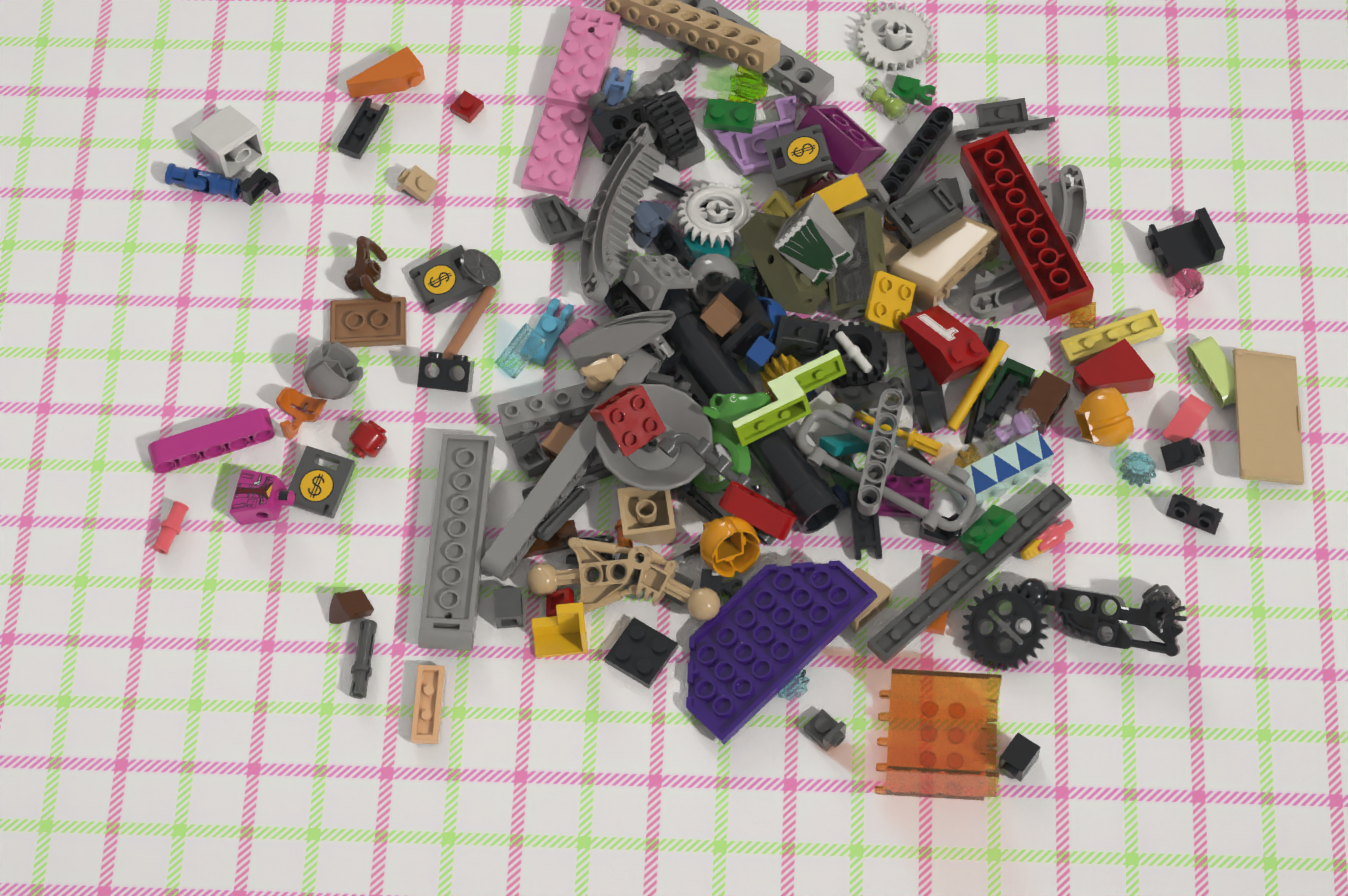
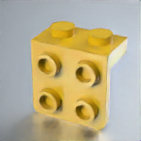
(889, 301)

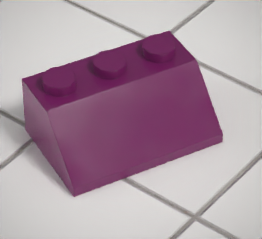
(847, 142)

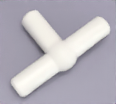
(853, 352)

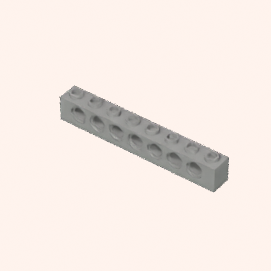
(798, 68)

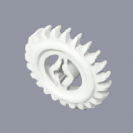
(895, 37)
(712, 220)

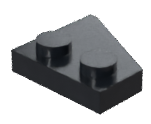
(798, 336)

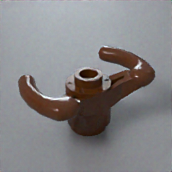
(366, 271)

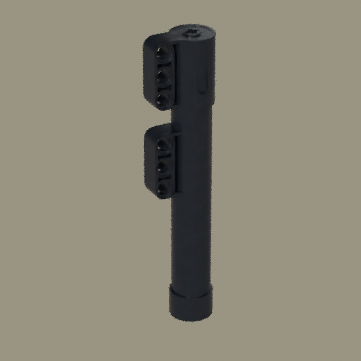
(710, 372)

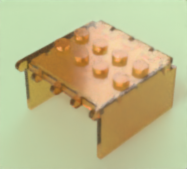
(940, 735)

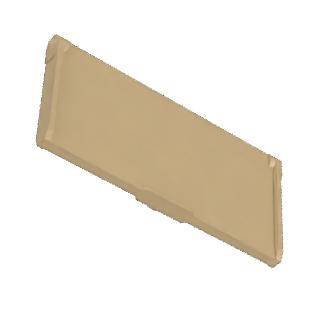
(1268, 417)

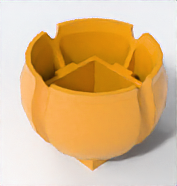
(1104, 418)
(730, 555)

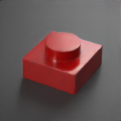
(467, 107)
(561, 596)

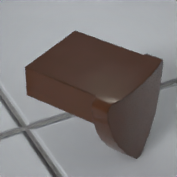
(349, 606)

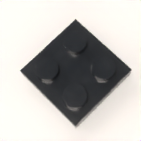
(641, 652)

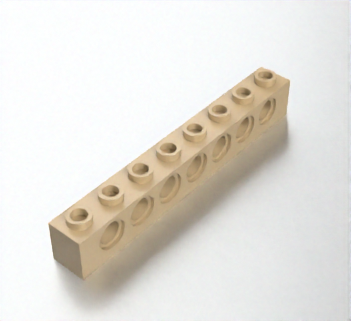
(702, 31)

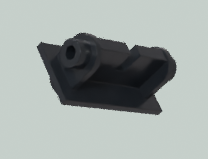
(1187, 511)

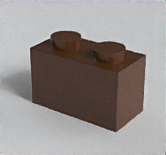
(1045, 398)

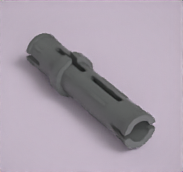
(362, 666)

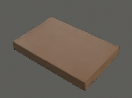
(368, 322)

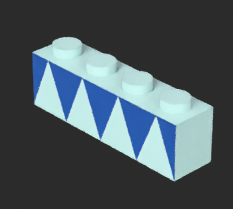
(1007, 468)

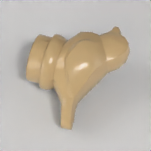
(602, 372)

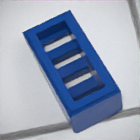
(758, 354)

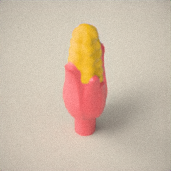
(1049, 538)

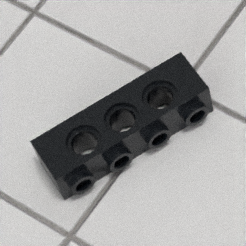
(615, 127)

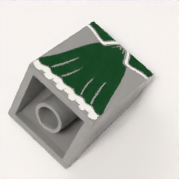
(815, 241)

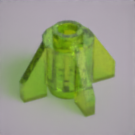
(747, 86)

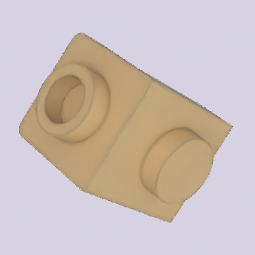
(417, 183)

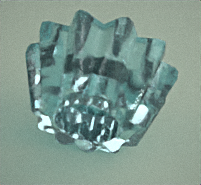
(1138, 469)
(795, 687)

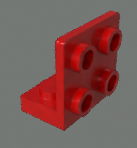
(630, 418)

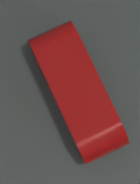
(757, 510)

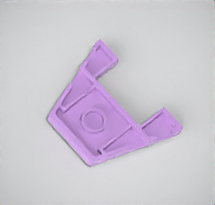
(749, 150)

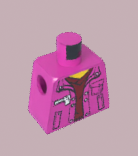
(259, 498)

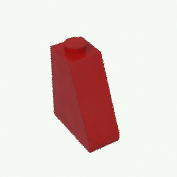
(1115, 368)

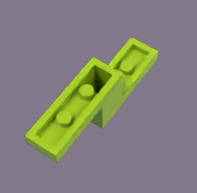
(789, 397)

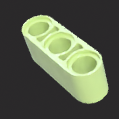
(1213, 370)

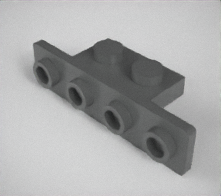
(1003, 116)

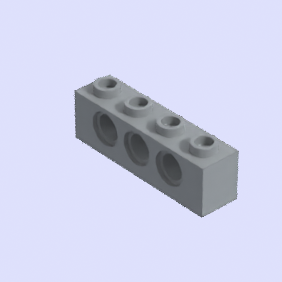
(545, 410)

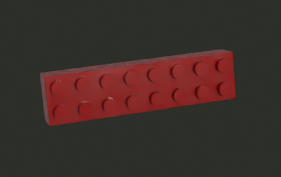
(1026, 225)

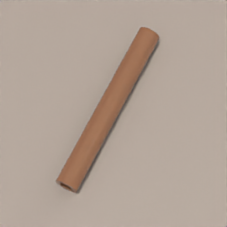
(469, 322)

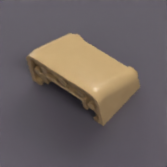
(945, 259)

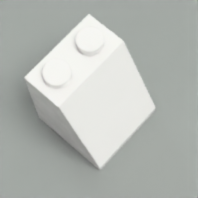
(229, 141)

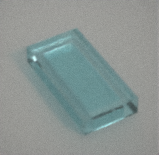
(520, 351)

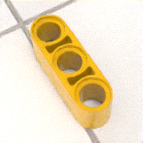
(840, 193)

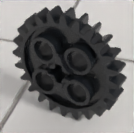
(1022, 609)

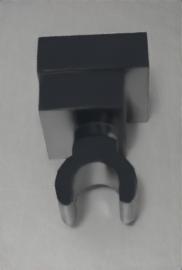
(715, 583)

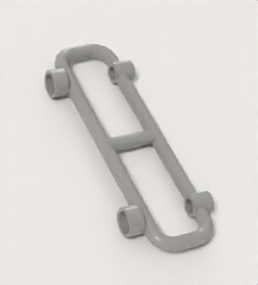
(954, 479)

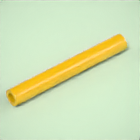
(977, 385)

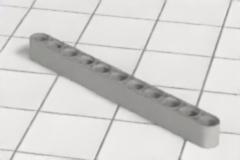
(560, 477)

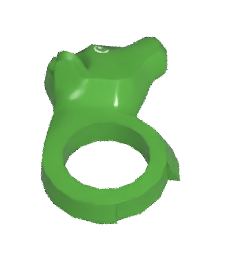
(722, 412)

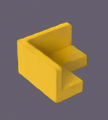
(561, 633)

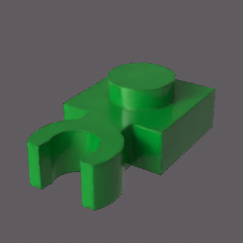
(909, 89)

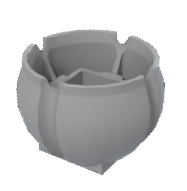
(332, 371)

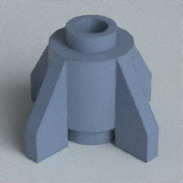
(649, 221)

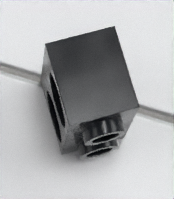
(445, 378)

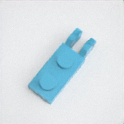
(551, 329)

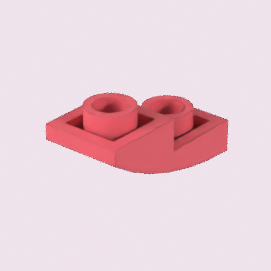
(1187, 419)

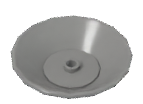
(649, 466)

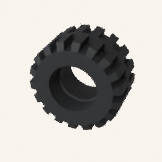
(673, 124)
(869, 344)

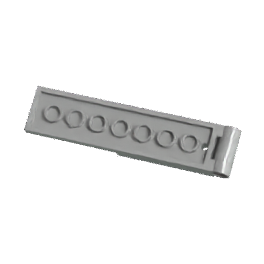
(457, 543)

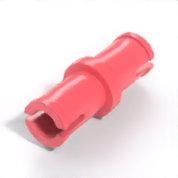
(170, 527)

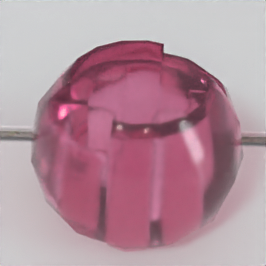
(1188, 283)

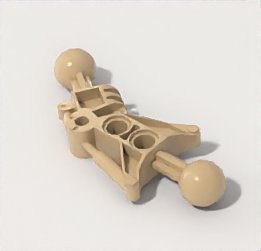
(653, 579)

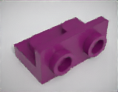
(913, 488)

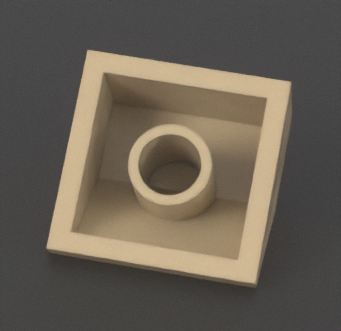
(647, 516)

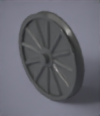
(480, 267)

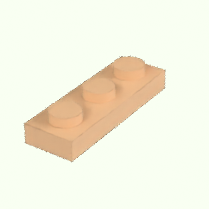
(428, 704)

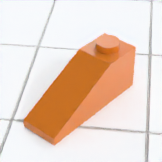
(390, 75)

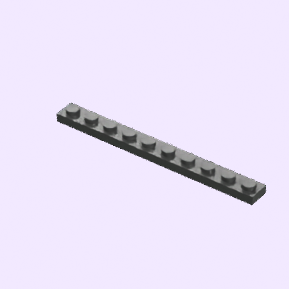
(967, 575)

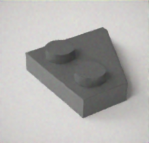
(557, 219)

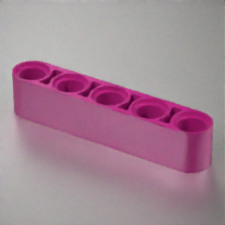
(211, 440)

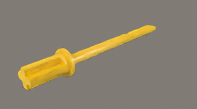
(913, 440)

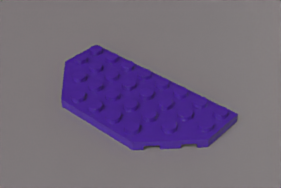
(767, 639)

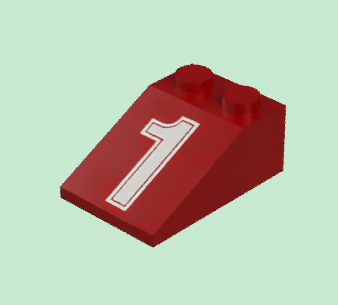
(945, 344)

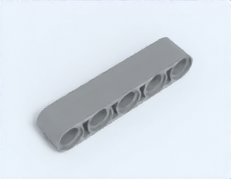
(883, 440)

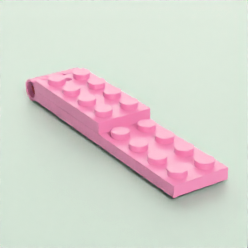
(566, 115)

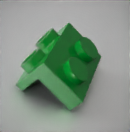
(730, 115)
(986, 530)

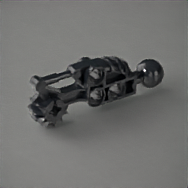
(1090, 623)

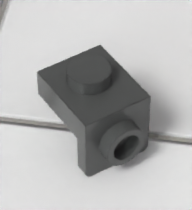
(530, 456)

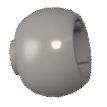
(711, 287)

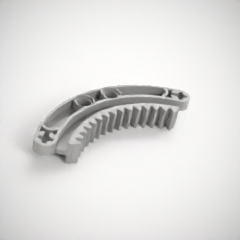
(606, 227)
(1006, 287)

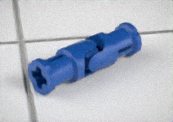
(201, 180)

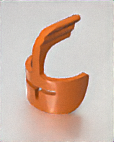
(289, 397)

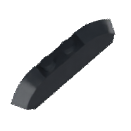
(926, 392)

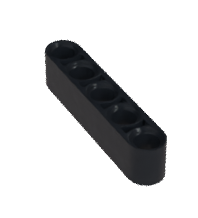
(921, 148)

